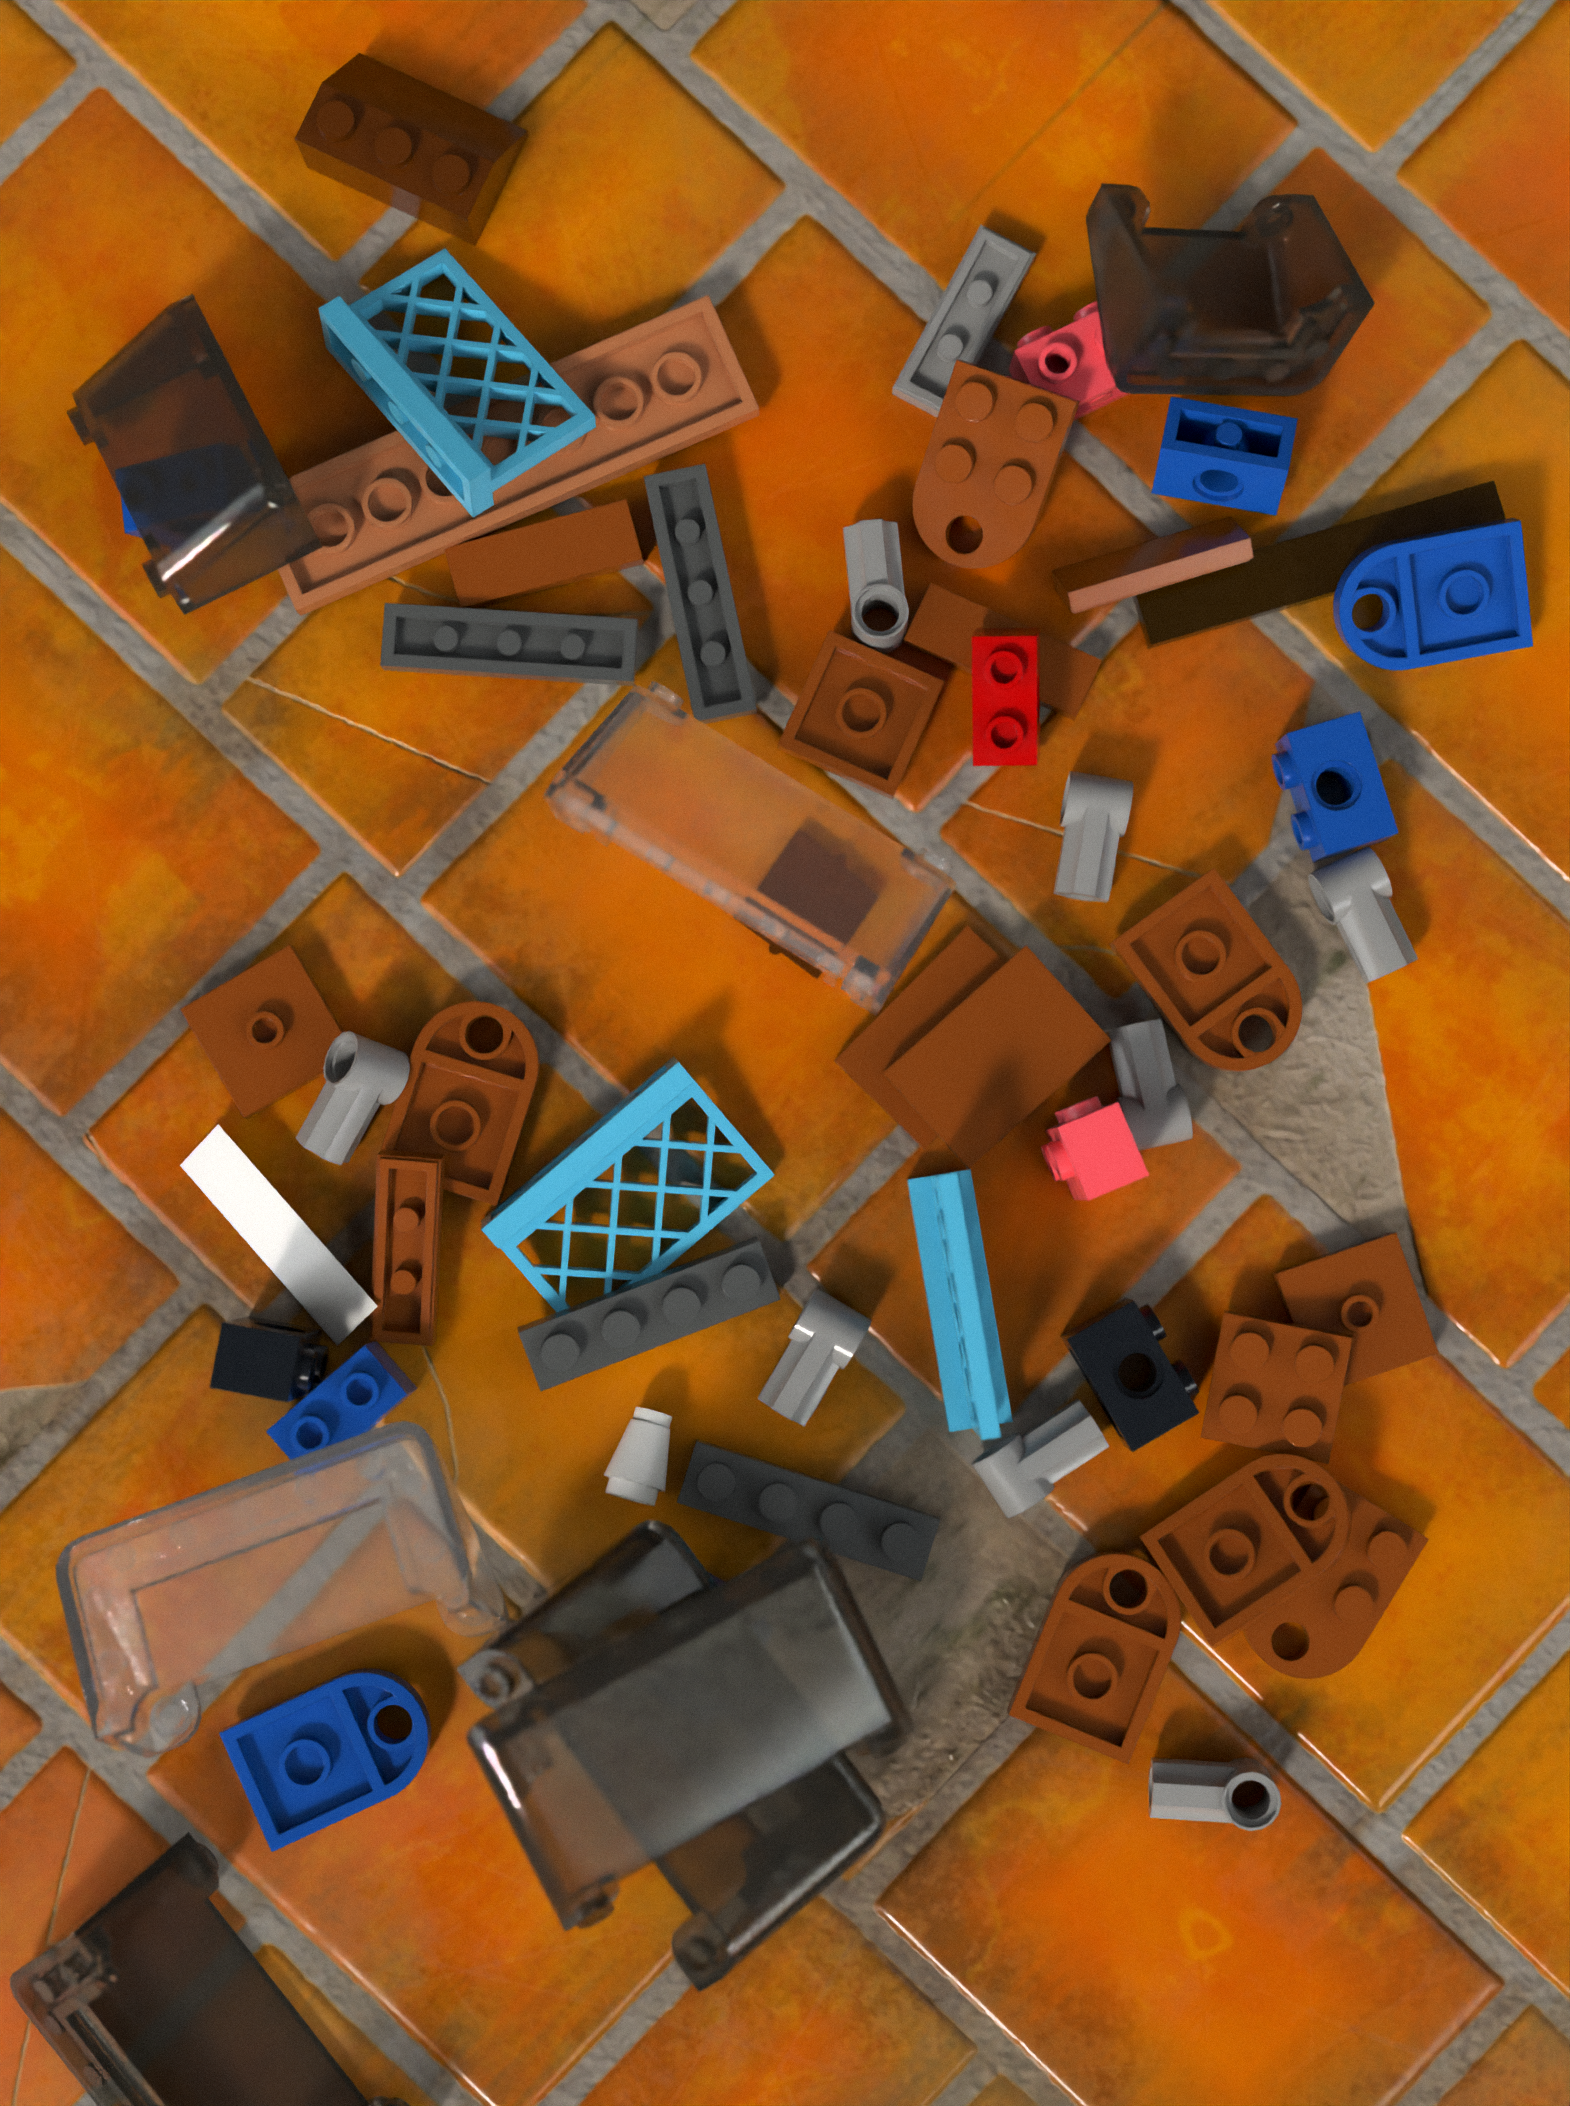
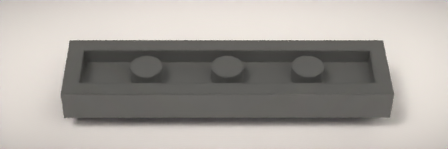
(700, 594)
(509, 644)
(648, 1313)
(808, 1507)

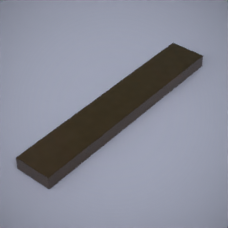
(1299, 567)

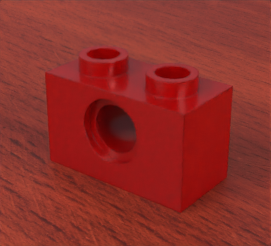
(1006, 696)

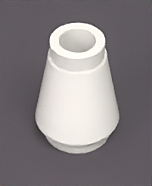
(641, 1458)

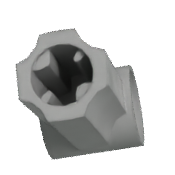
(875, 581)
(1093, 819)
(1357, 899)
(358, 1080)
(1147, 1086)
(819, 1346)
(1025, 1466)
(1204, 1792)

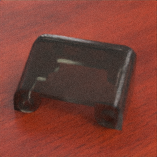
(1222, 307)
(191, 461)

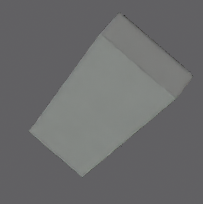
(964, 317)

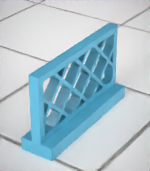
(406, 396)
(598, 1150)
(960, 1303)

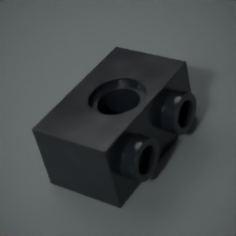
(268, 1359)
(1136, 1412)

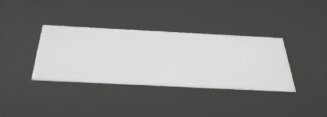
(278, 1235)

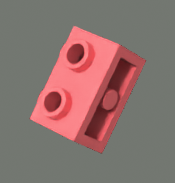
(1068, 362)
(1092, 1149)

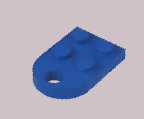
(1440, 595)
(325, 1754)

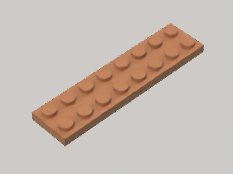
(649, 398)

